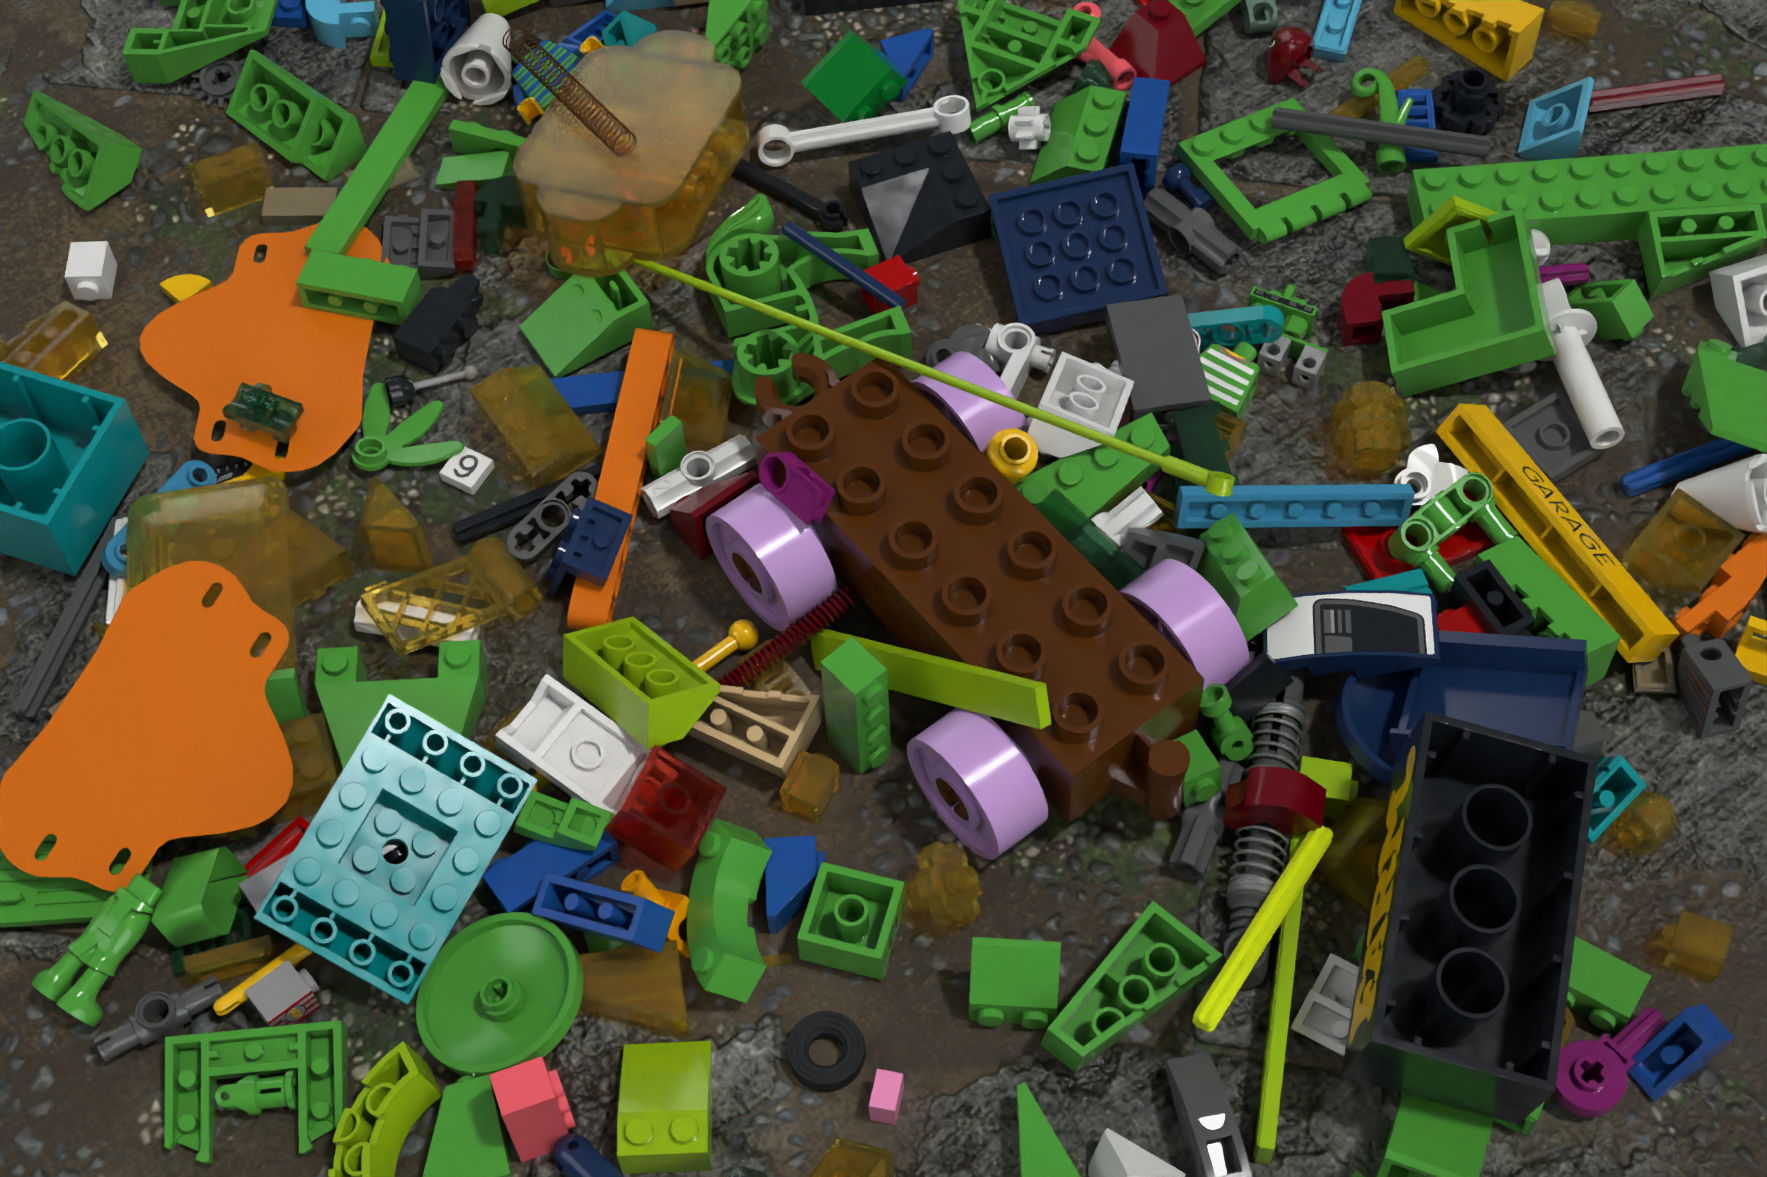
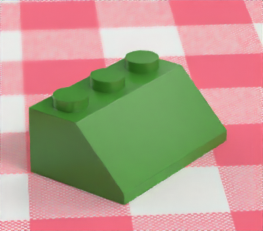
(1082, 134)
(1243, 576)

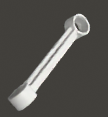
(947, 114)

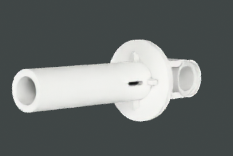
(1571, 333)

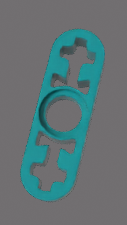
(1254, 316)

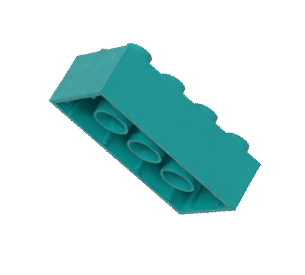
(61, 466)

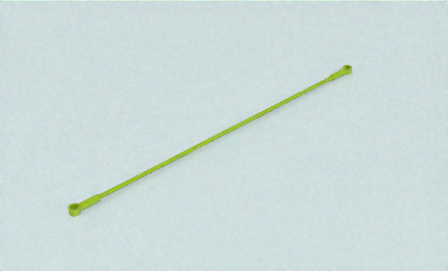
(1214, 482)

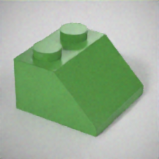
(1014, 982)

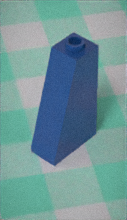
(1145, 130)

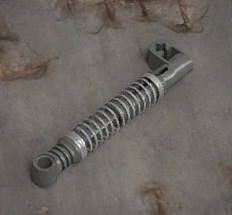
(1251, 890)

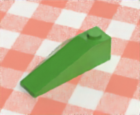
(83, 152)

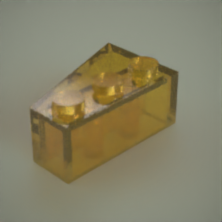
(55, 343)

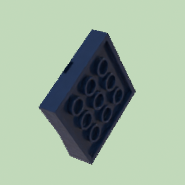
(1076, 248)

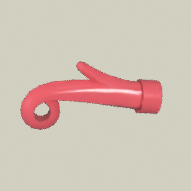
(1120, 69)

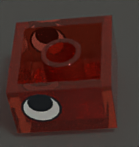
(665, 809)

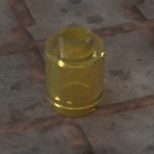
(1575, 18)

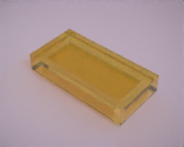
(231, 960)

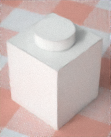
(91, 270)

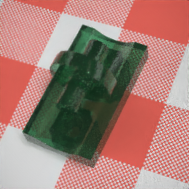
(262, 410)

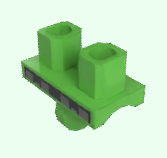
(1298, 315)

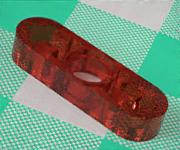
(465, 237)

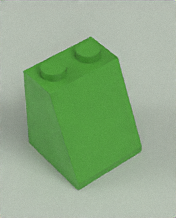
(1434, 1140)

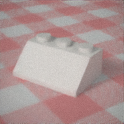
(1742, 298)
(1084, 396)

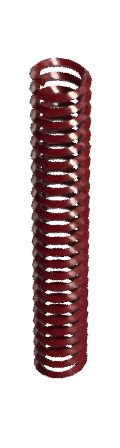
(758, 655)

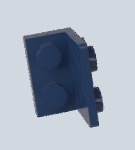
(589, 544)

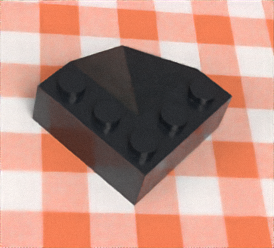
(920, 199)

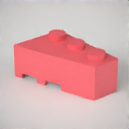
(532, 1107)

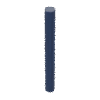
(843, 266)

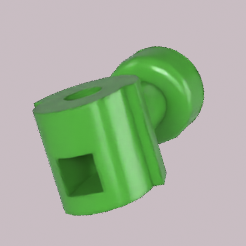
(1230, 732)

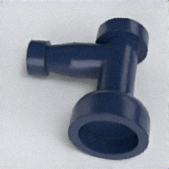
(1178, 179)

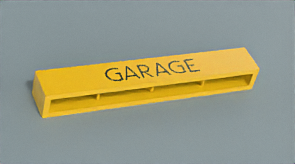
(1557, 531)

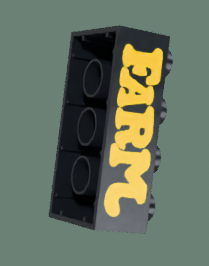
(1472, 919)

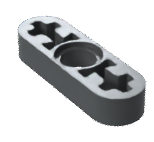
(524, 529)

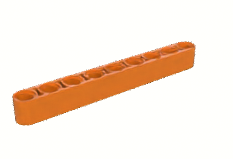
(626, 464)

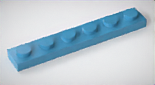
(1297, 505)

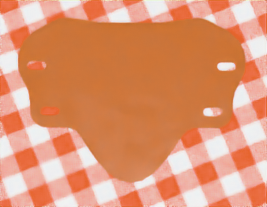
(258, 333)
(154, 735)

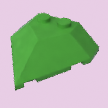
(1016, 45)

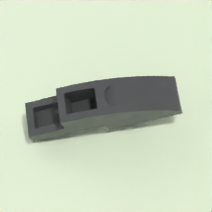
(1206, 1117)

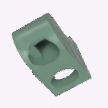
(1259, 15)

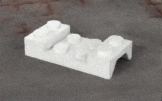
(572, 745)

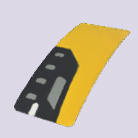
(244, 470)

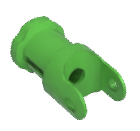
(255, 1094)

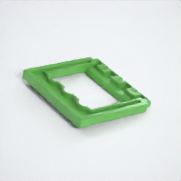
(1289, 213)

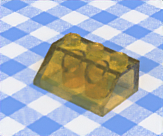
(534, 423)

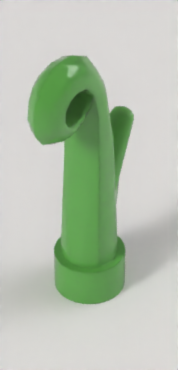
(1389, 158)

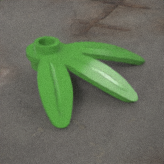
(379, 449)

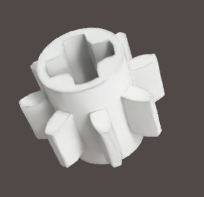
(1029, 127)

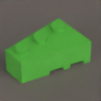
(1691, 242)

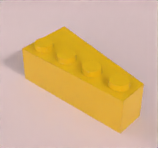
(1487, 32)

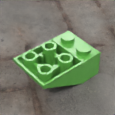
(737, 29)
(586, 321)

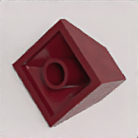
(1159, 43)
(692, 510)

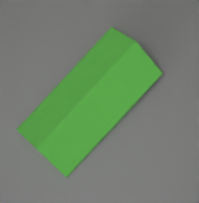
(295, 118)

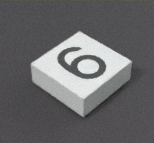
(467, 470)

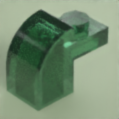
(497, 207)

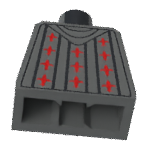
(1711, 685)

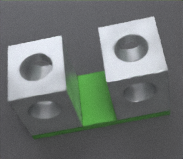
(1310, 359)

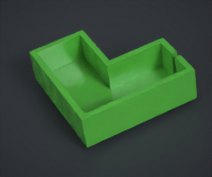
(1485, 324)

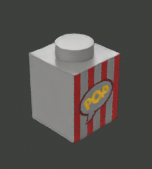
(284, 996)

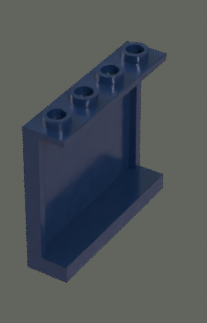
(1502, 683)

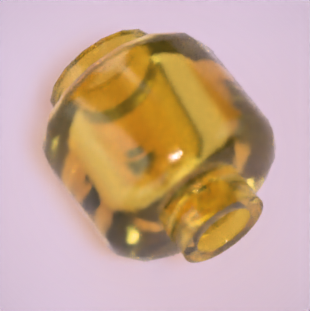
(1645, 823)

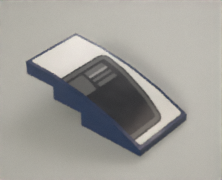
(1358, 631)

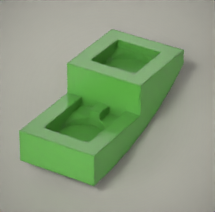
(562, 824)

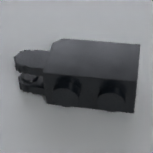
(439, 324)

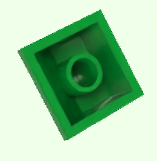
(854, 79)

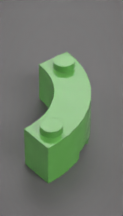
(721, 888)

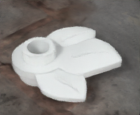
(1428, 473)

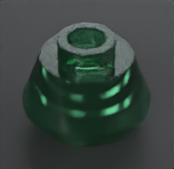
(1093, 74)

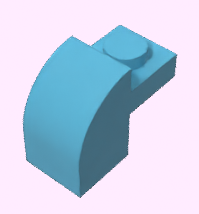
(338, 20)

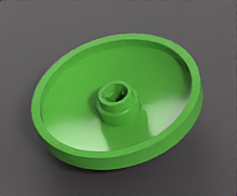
(499, 994)

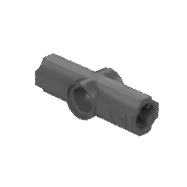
(1192, 231)
(1203, 827)

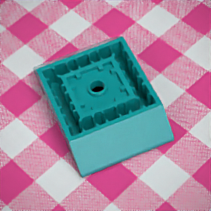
(408, 786)

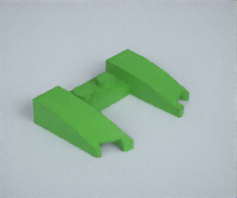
(199, 1060)

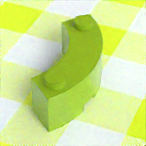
(383, 1115)

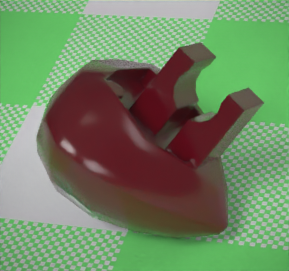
(1289, 52)

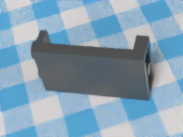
(1159, 354)

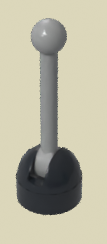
(402, 389)

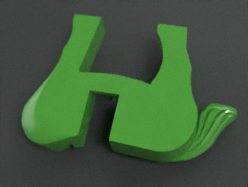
(778, 274)

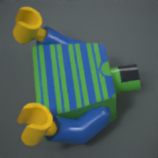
(531, 95)

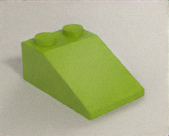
(665, 1108)

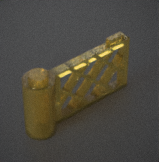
(491, 569)

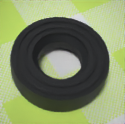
(825, 1077)

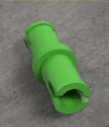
(997, 118)

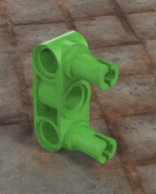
(1441, 519)

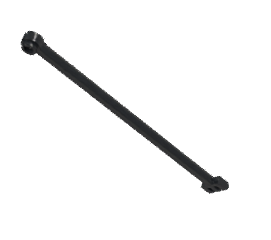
(828, 213)

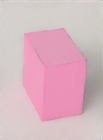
(886, 1096)

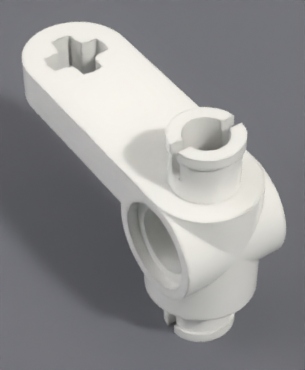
(1017, 353)

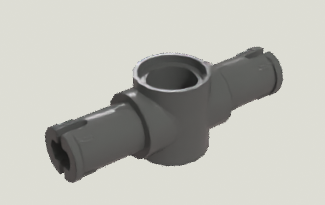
(140, 1025)

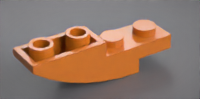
(1729, 594)

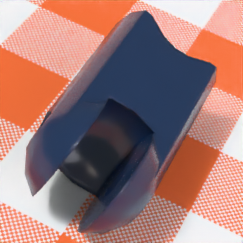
(579, 1159)

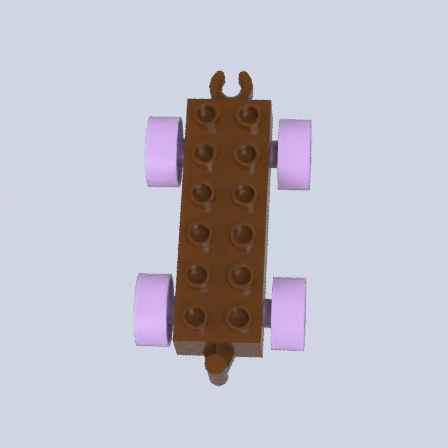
(983, 581)

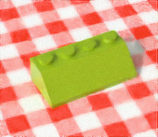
(638, 680)

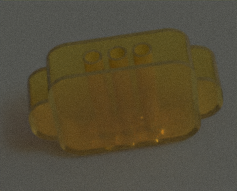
(650, 203)

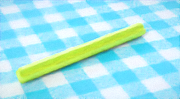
(1261, 929)

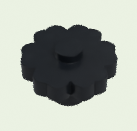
(1468, 101)

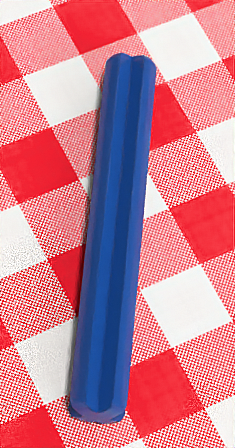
(1680, 465)

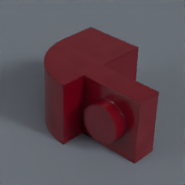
(1362, 307)
(1276, 796)

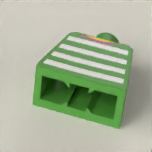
(1231, 376)

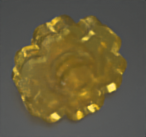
(945, 885)

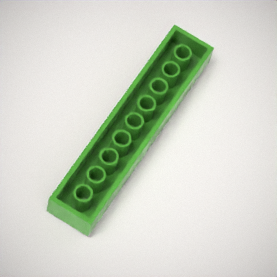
(1599, 194)

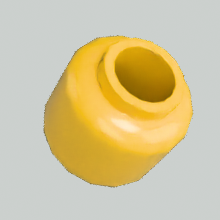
(1012, 454)

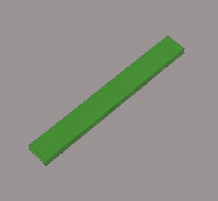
(378, 168)

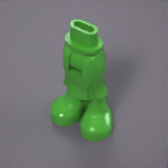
(101, 947)

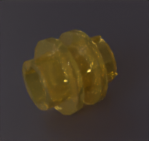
(1370, 427)

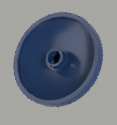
(1365, 715)

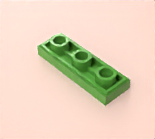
(474, 139)

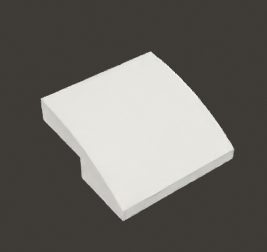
(1329, 1005)

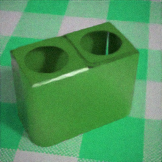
(191, 906)

